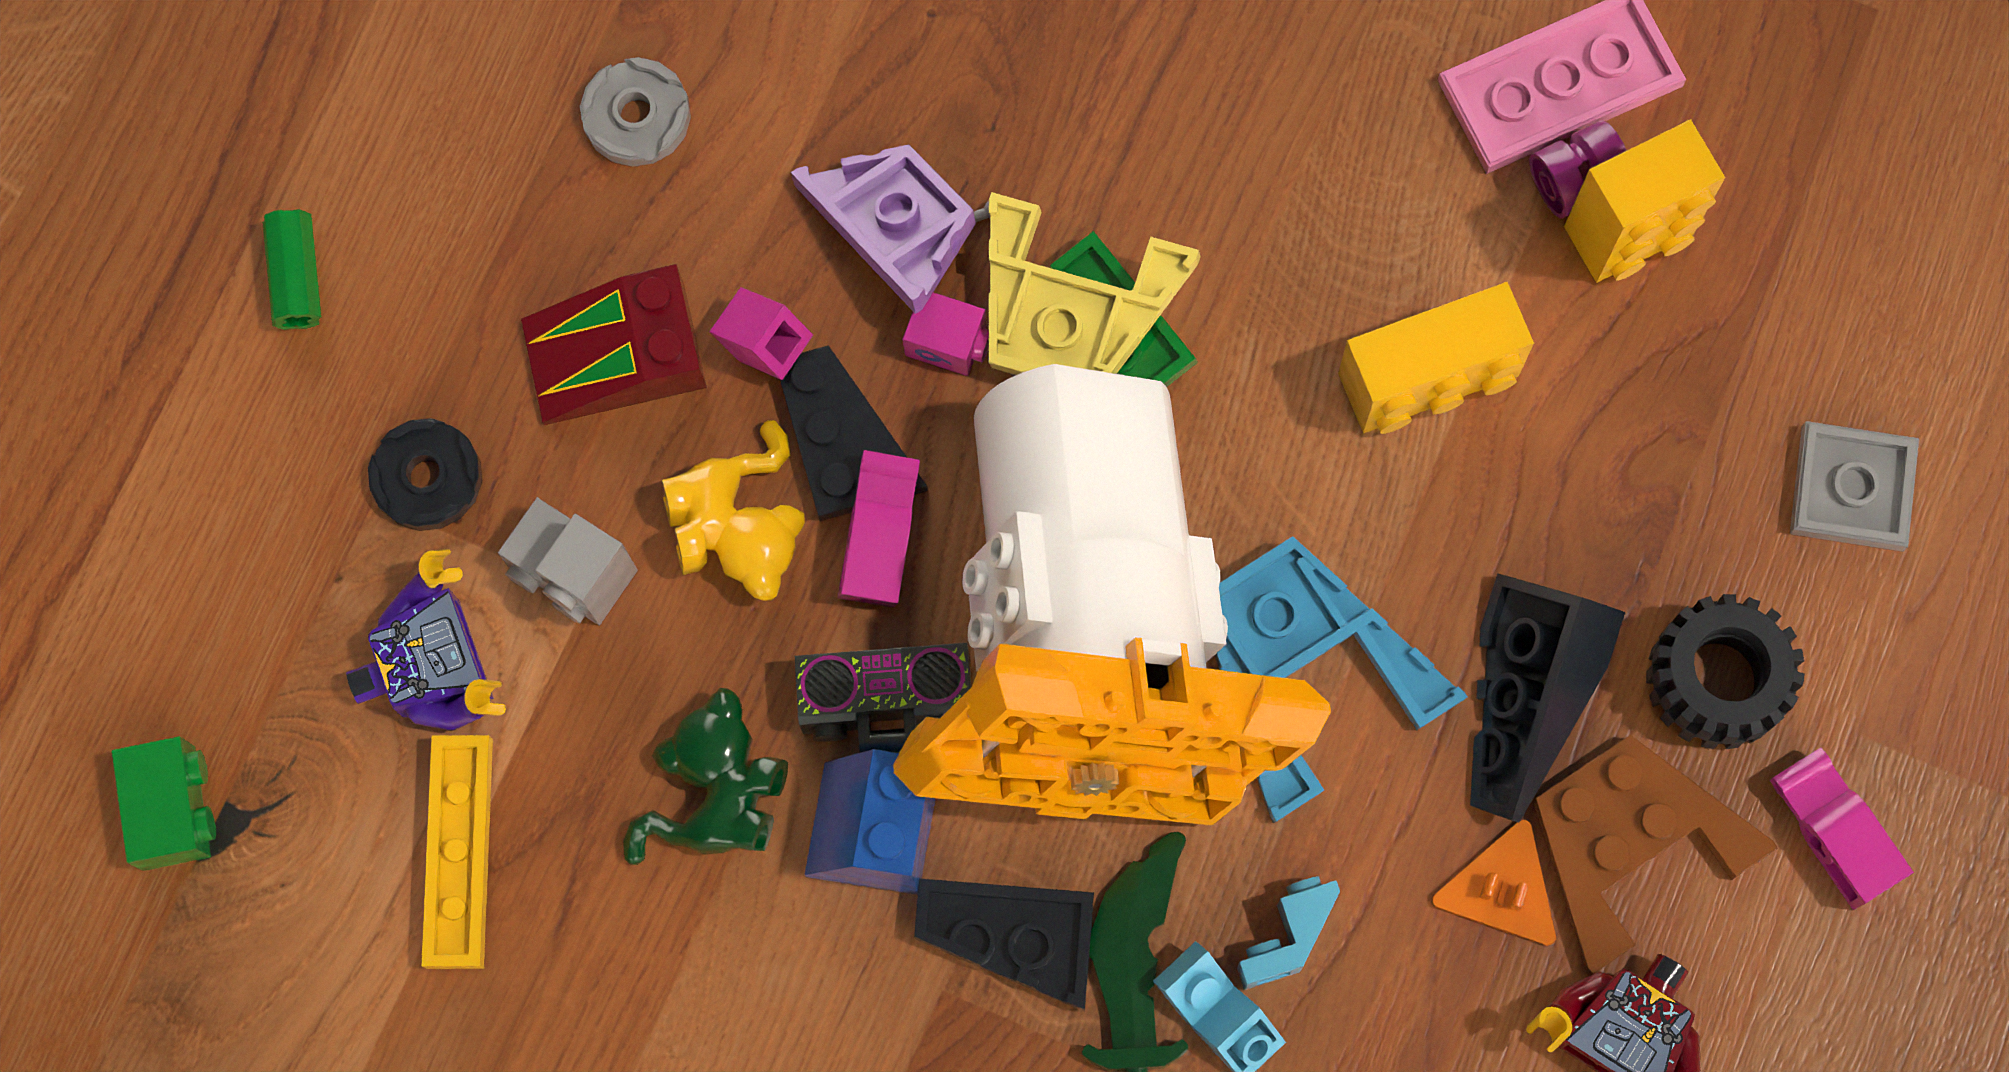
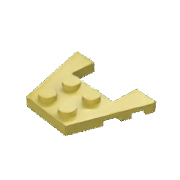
(1066, 319)

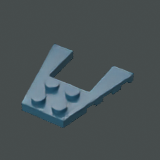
(1294, 610)

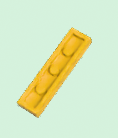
(457, 852)

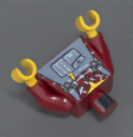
(1625, 1021)

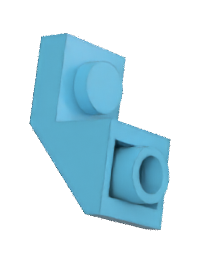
(1303, 919)
(1219, 1011)

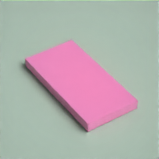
(1560, 80)

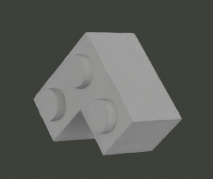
(570, 560)

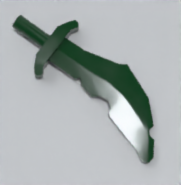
(1126, 964)

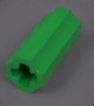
(291, 269)

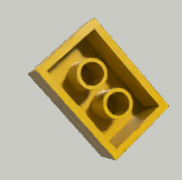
(1644, 202)
(1435, 359)

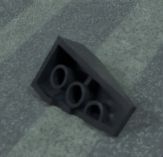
(1539, 676)

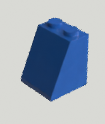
(869, 825)

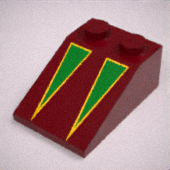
(614, 346)

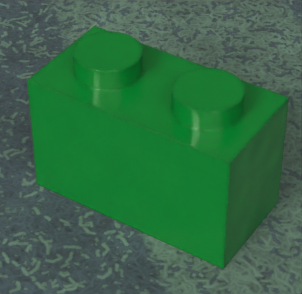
(163, 803)

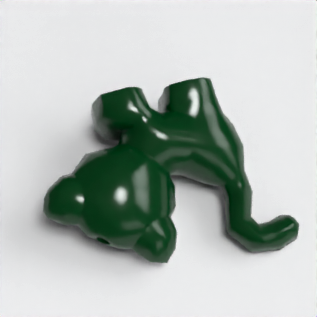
(713, 753)

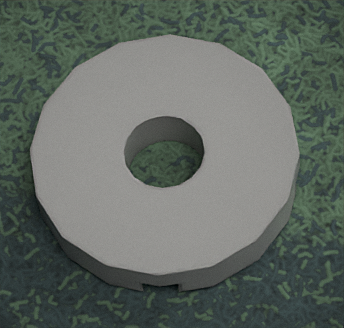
(640, 141)

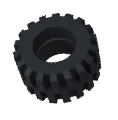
(1752, 635)

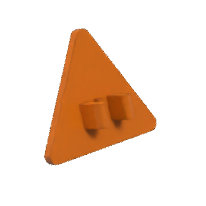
(1503, 889)

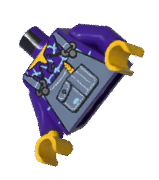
(427, 654)

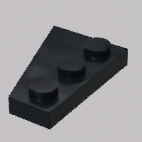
(833, 429)
(1013, 931)

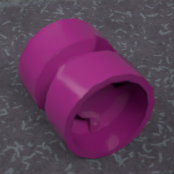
(1563, 167)

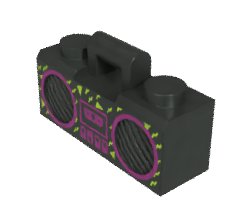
(867, 686)

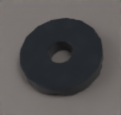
(443, 500)

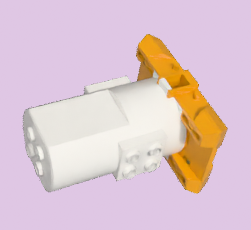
(1098, 624)

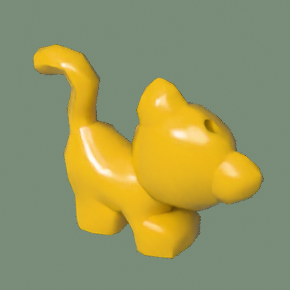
(750, 542)

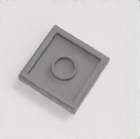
(1854, 486)

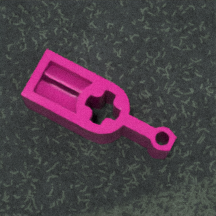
(879, 529)
(1841, 829)

